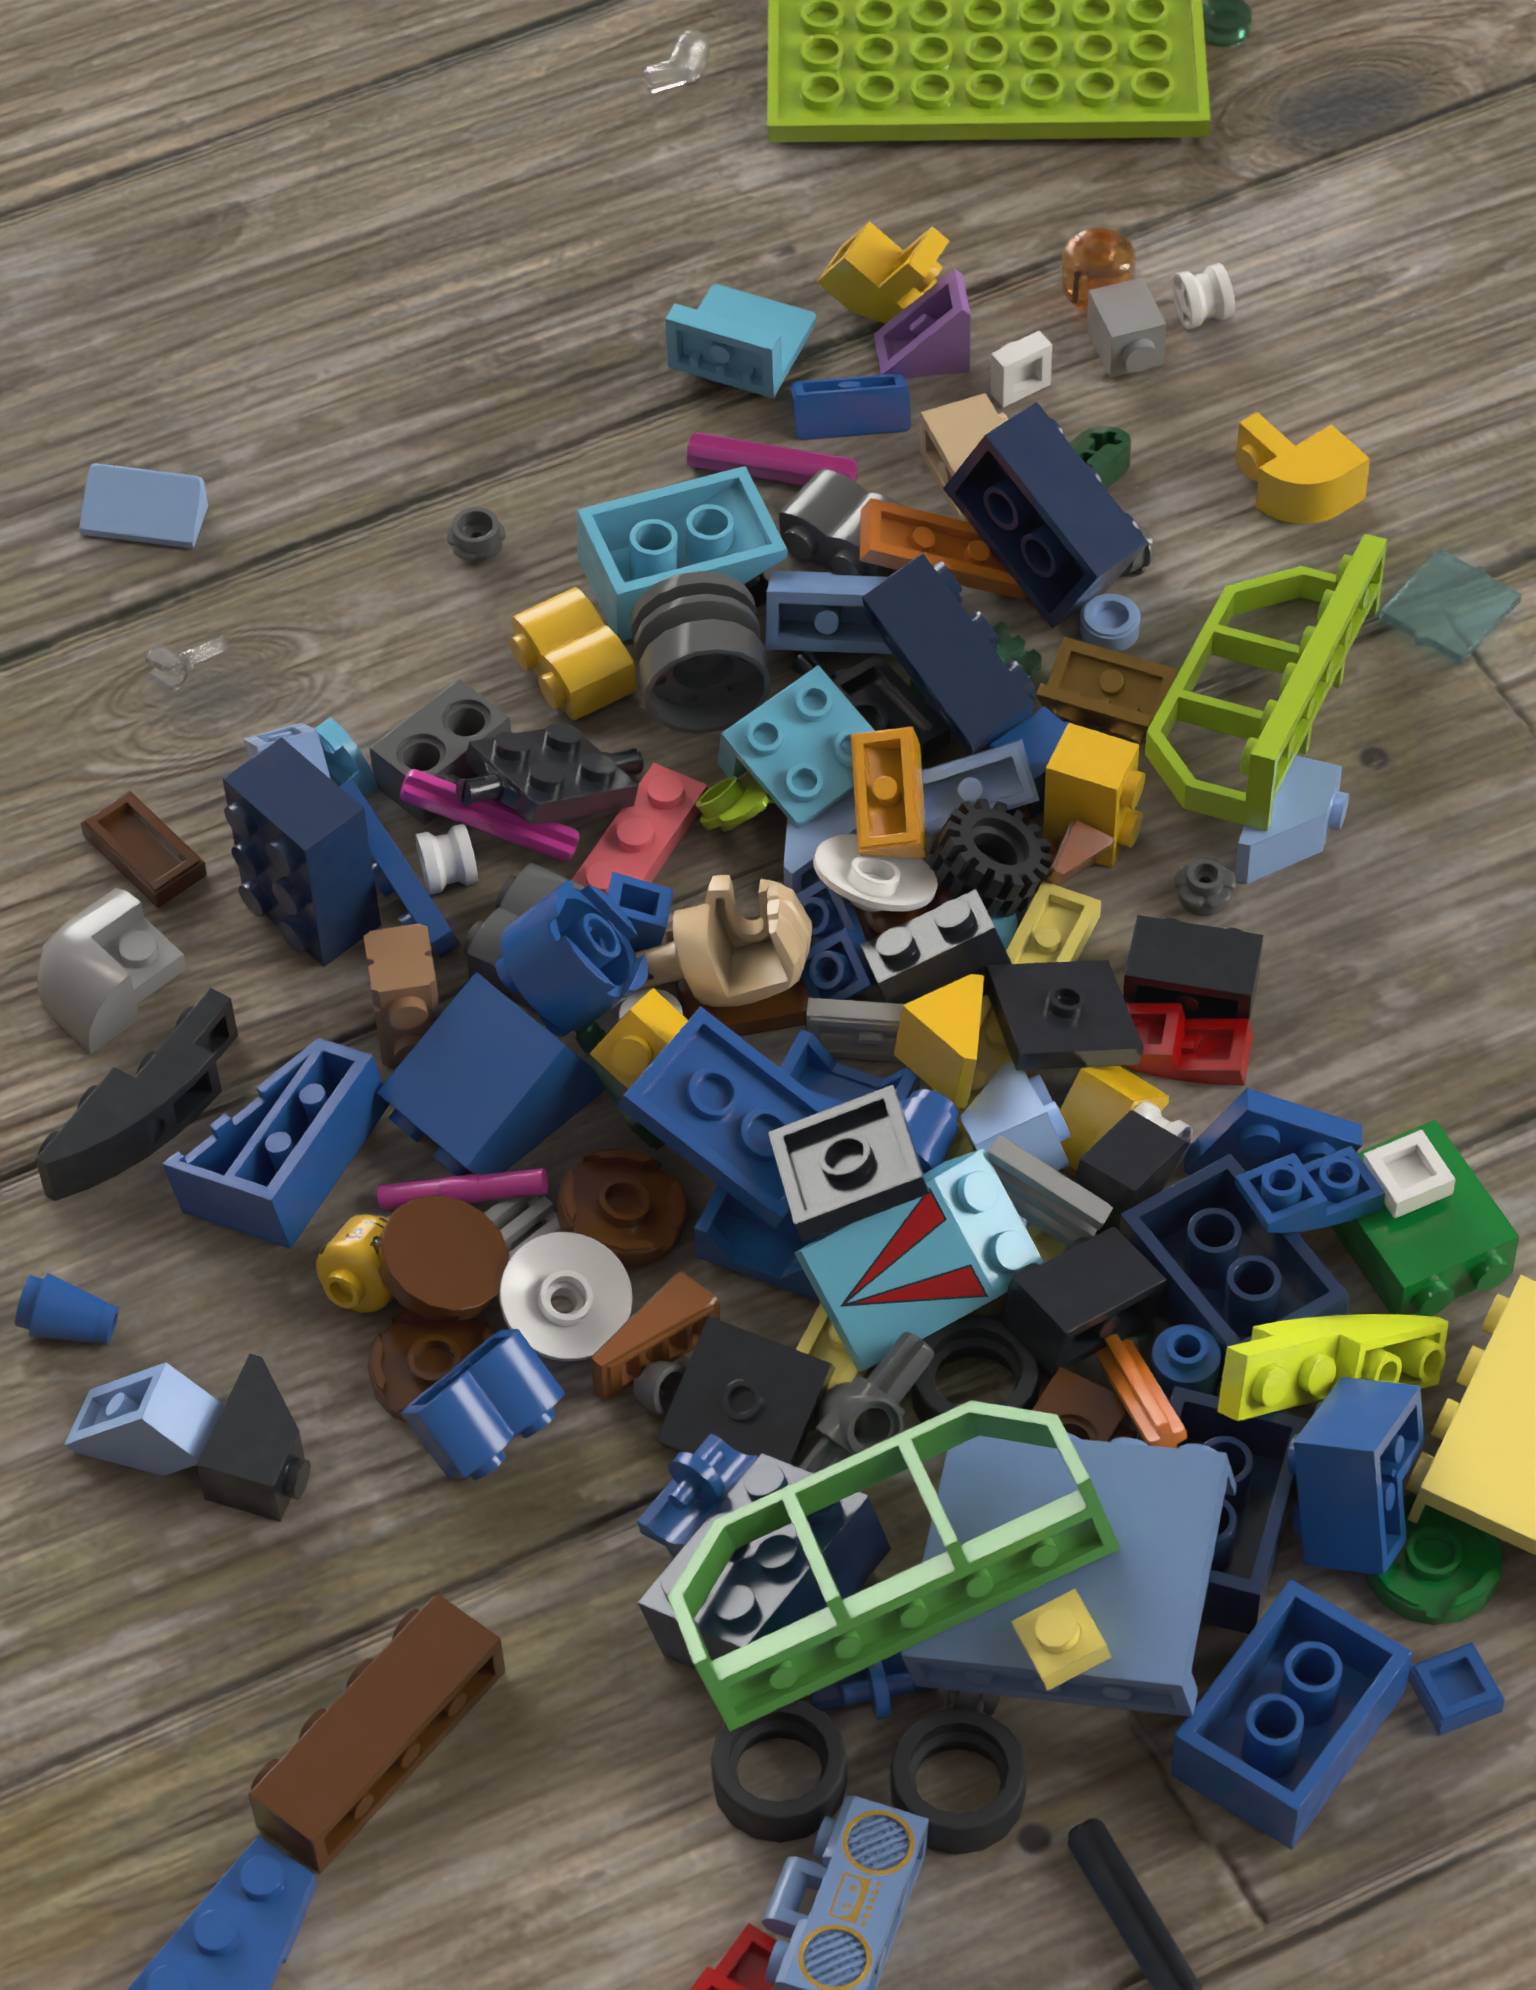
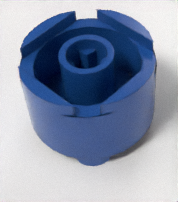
(571, 957)

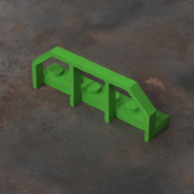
(903, 1607)

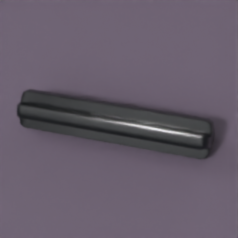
(1130, 1908)

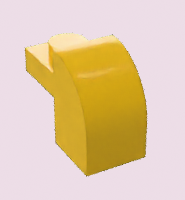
(880, 278)
(1303, 480)

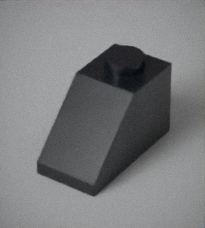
(254, 1449)

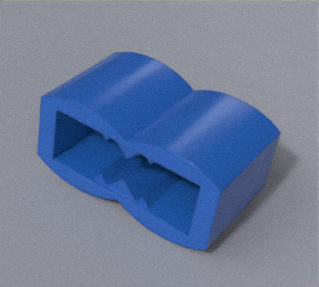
(483, 1405)

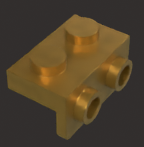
(1105, 689)

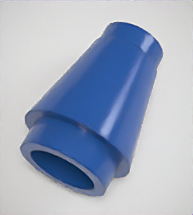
(64, 1312)

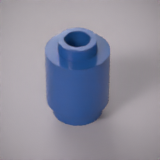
(932, 1125)
(1186, 1359)

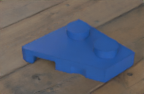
(1266, 1128)

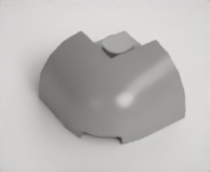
(104, 967)

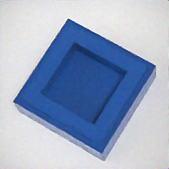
(1455, 1688)

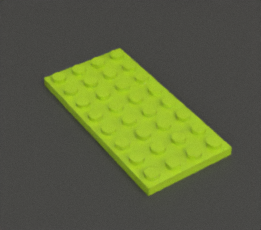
(985, 70)

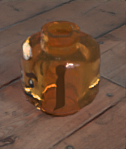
(1094, 261)

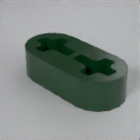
(1106, 451)

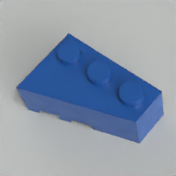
(286, 1148)

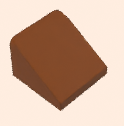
(1075, 851)

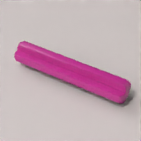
(764, 460)
(488, 816)

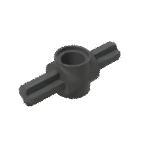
(878, 1395)

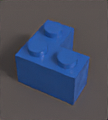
(1352, 1474)

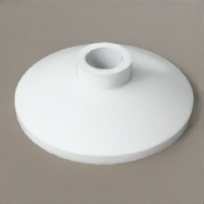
(874, 881)
(575, 1269)

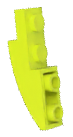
(1306, 1357)

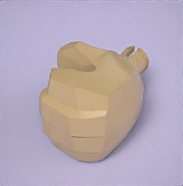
(730, 957)

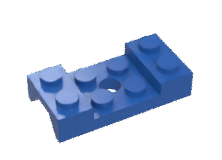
(736, 1236)

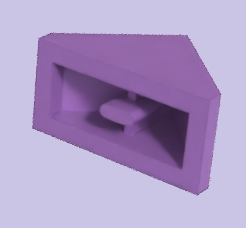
(929, 334)

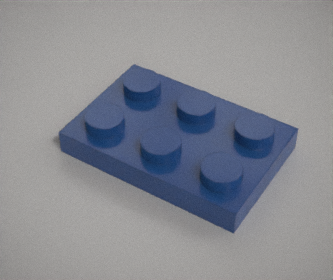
(714, 1107)

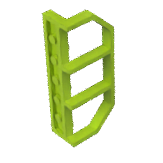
(1307, 677)

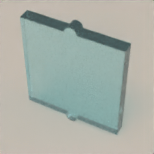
(1450, 606)

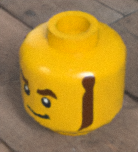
(351, 1265)

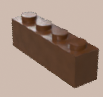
(376, 1732)

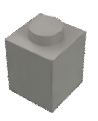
(1126, 327)

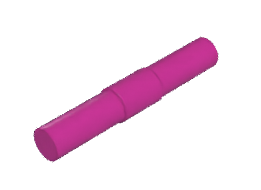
(469, 1188)

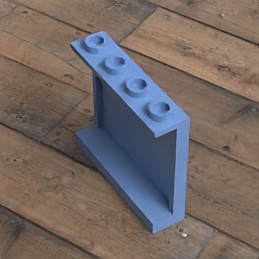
(1140, 1597)

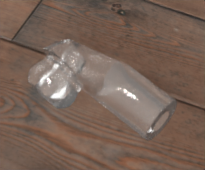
(684, 65)

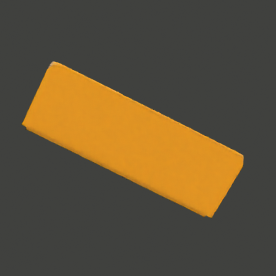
(889, 794)

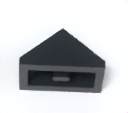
(1129, 1164)

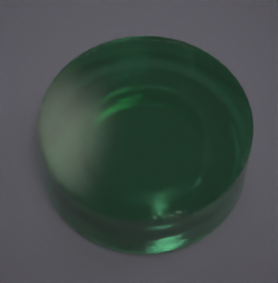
(1226, 22)

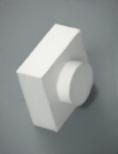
(1020, 368)
(1409, 1173)

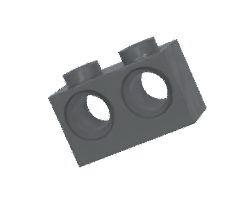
(435, 742)

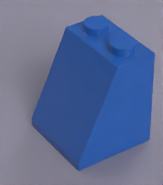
(487, 1083)

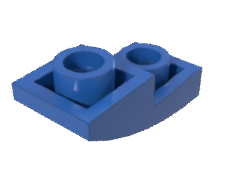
(836, 960)
(1310, 1195)

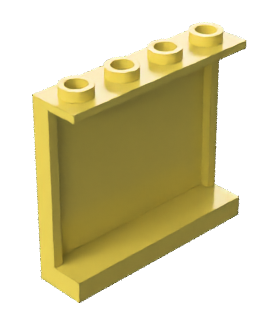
(1489, 1438)

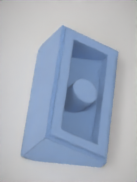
(143, 506)
(992, 775)

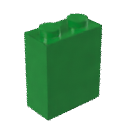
(1436, 1250)

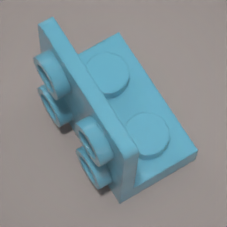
(737, 339)
(797, 746)

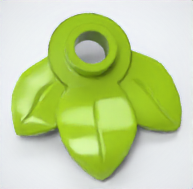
(732, 802)

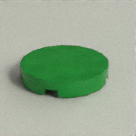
(1441, 1570)

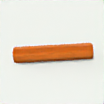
(1140, 1393)

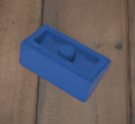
(851, 406)

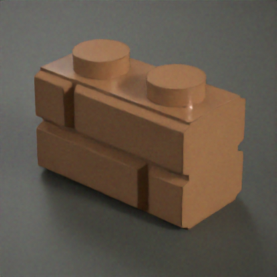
(401, 988)

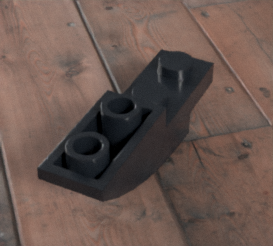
(137, 1115)

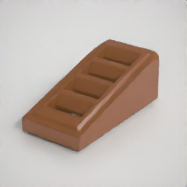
(659, 1331)

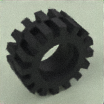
(1005, 838)

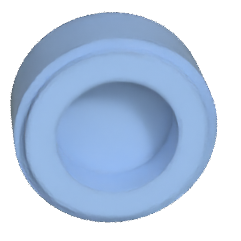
(1110, 622)

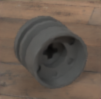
(699, 652)

